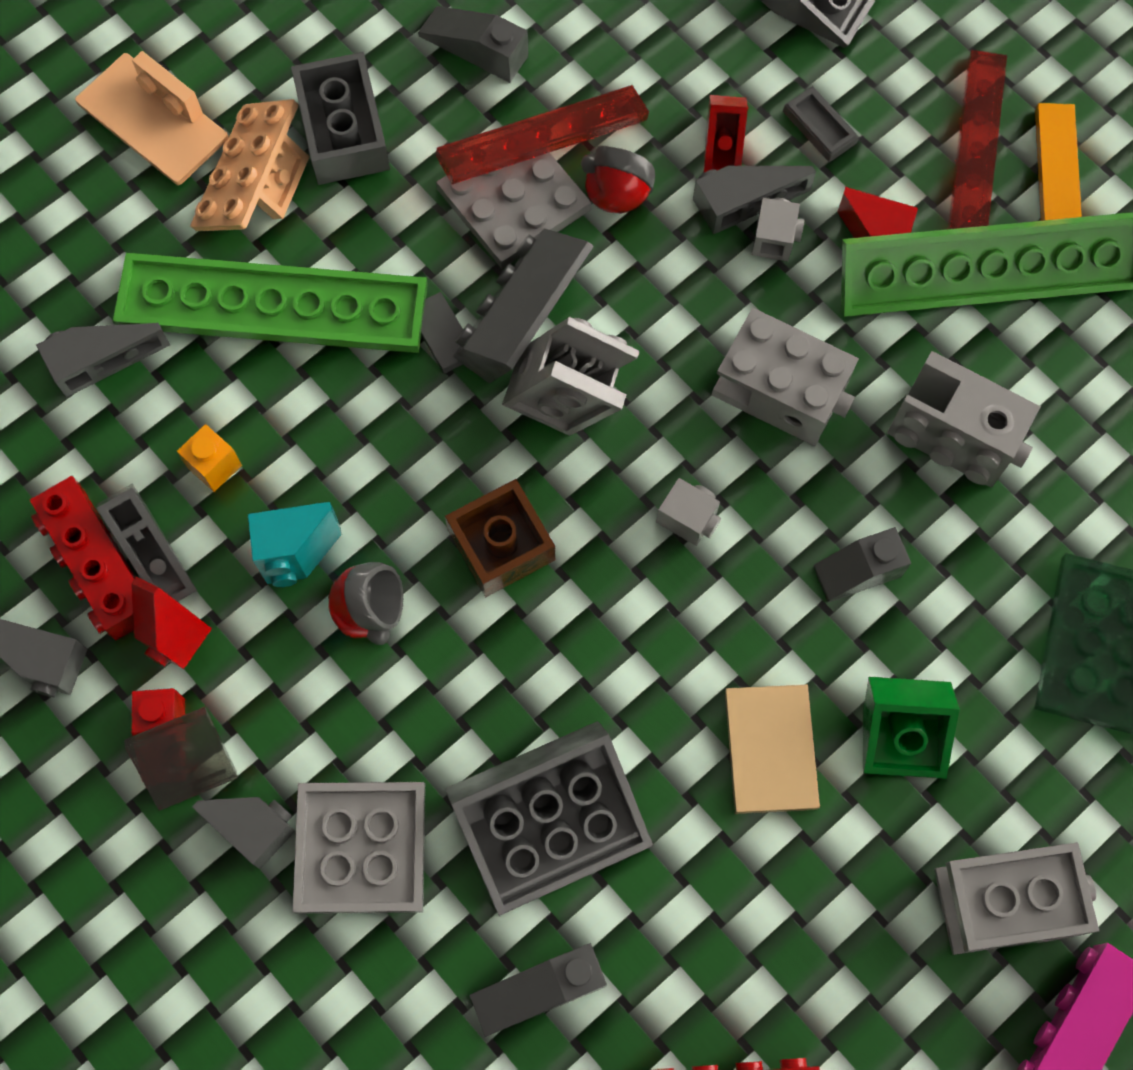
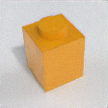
(209, 458)

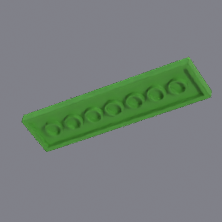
(987, 264)
(272, 302)

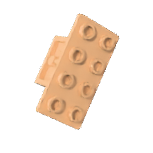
(153, 115)
(255, 168)

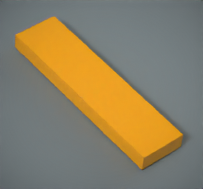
(1057, 161)

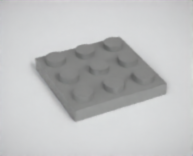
(516, 202)
(359, 848)

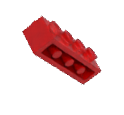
(90, 554)

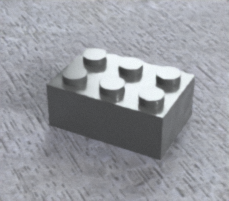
(340, 118)

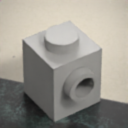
(777, 228)
(689, 512)

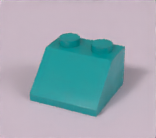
(292, 541)

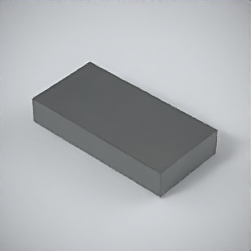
(820, 124)
(440, 331)

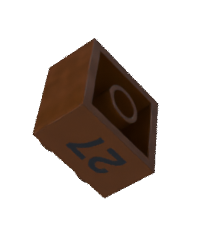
(500, 537)

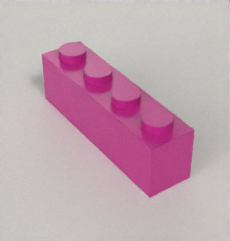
(1089, 1014)

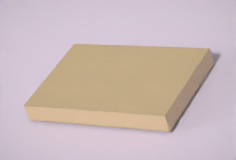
(771, 749)

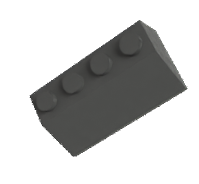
(521, 303)

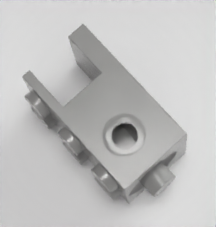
(569, 377)
(785, 377)
(964, 421)
(1016, 898)

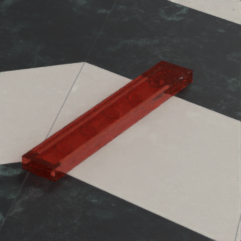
(541, 134)
(978, 140)

